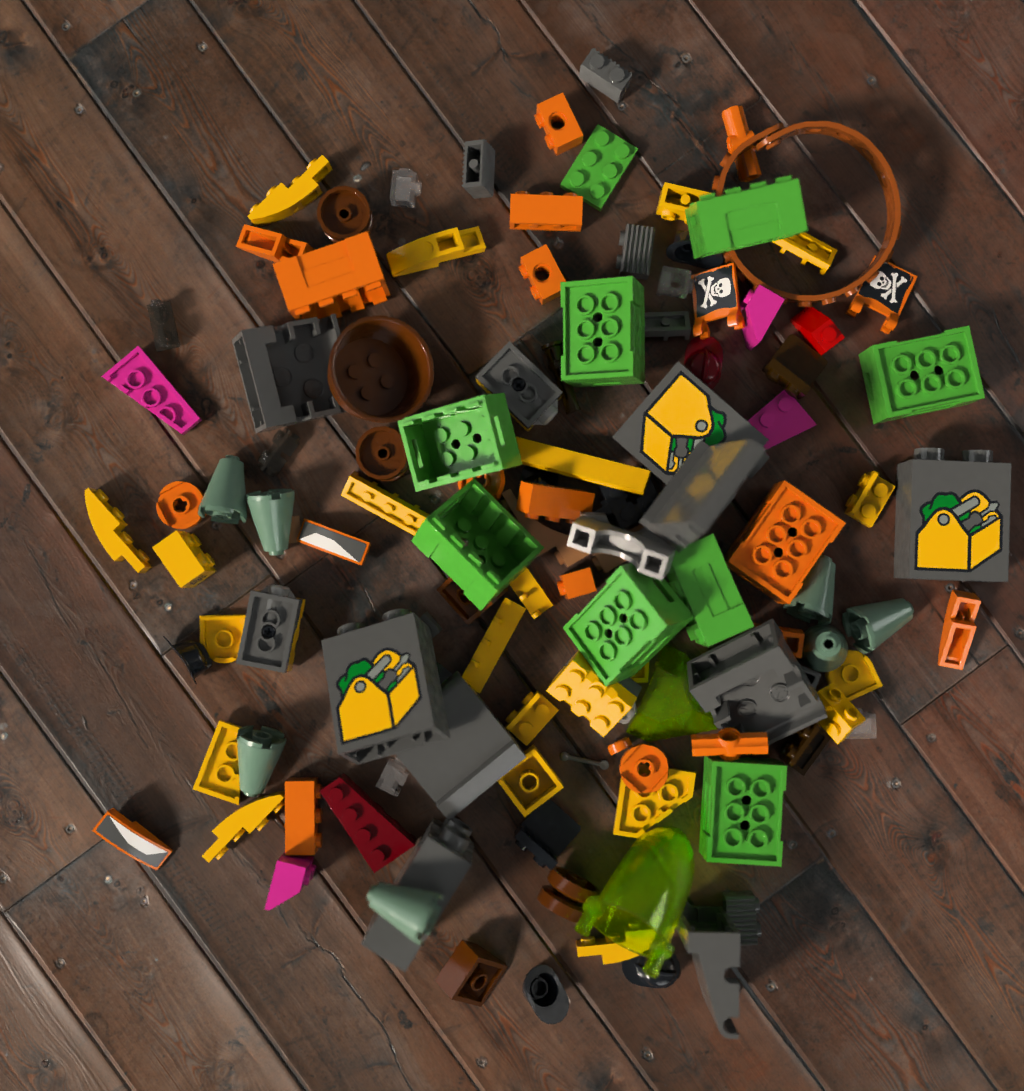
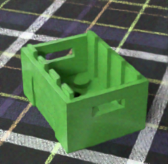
(746, 217)
(622, 329)
(897, 396)
(435, 434)
(489, 534)
(708, 592)
(648, 628)
(723, 811)

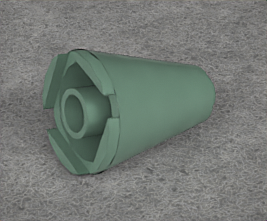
(226, 493)
(272, 517)
(816, 594)
(876, 622)
(816, 655)
(257, 757)
(406, 908)

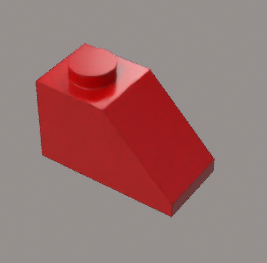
(817, 329)

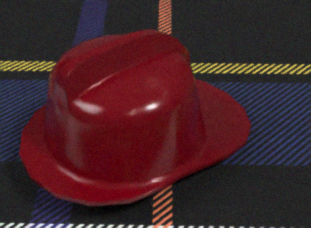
(704, 360)

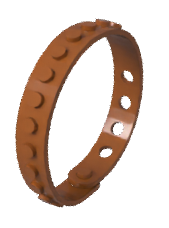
(772, 138)

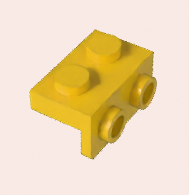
(842, 714)

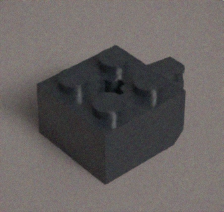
(626, 513)

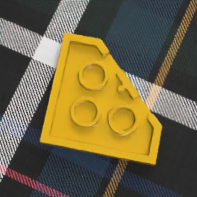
(642, 810)

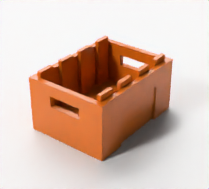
(333, 279)
(767, 529)

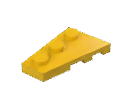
(220, 766)

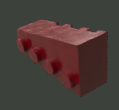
(367, 824)

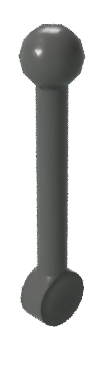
(564, 756)

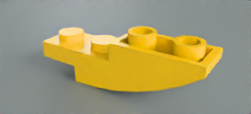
(285, 201)
(435, 248)
(108, 525)
(249, 817)
(605, 947)

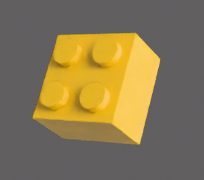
(185, 559)
(531, 782)

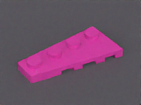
(147, 385)
(781, 419)

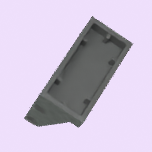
(287, 371)
(700, 490)
(755, 685)
(473, 758)
(714, 948)

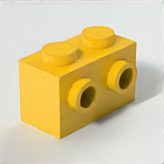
(675, 200)

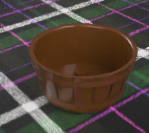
(380, 369)

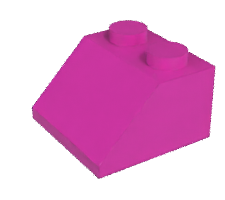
(758, 311)
(289, 878)

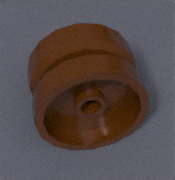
(336, 206)
(370, 452)
(566, 893)

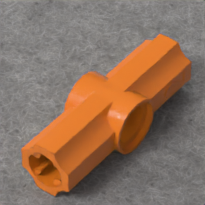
(737, 133)
(729, 744)

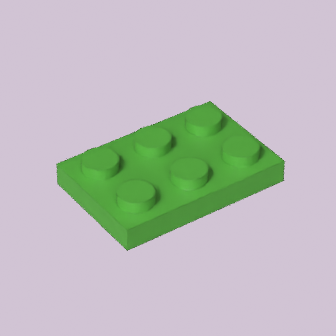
(599, 167)

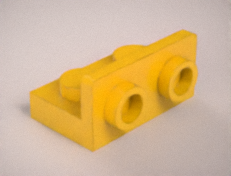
(869, 499)
(531, 717)

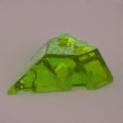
(668, 704)

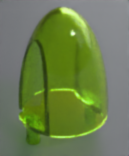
(645, 896)

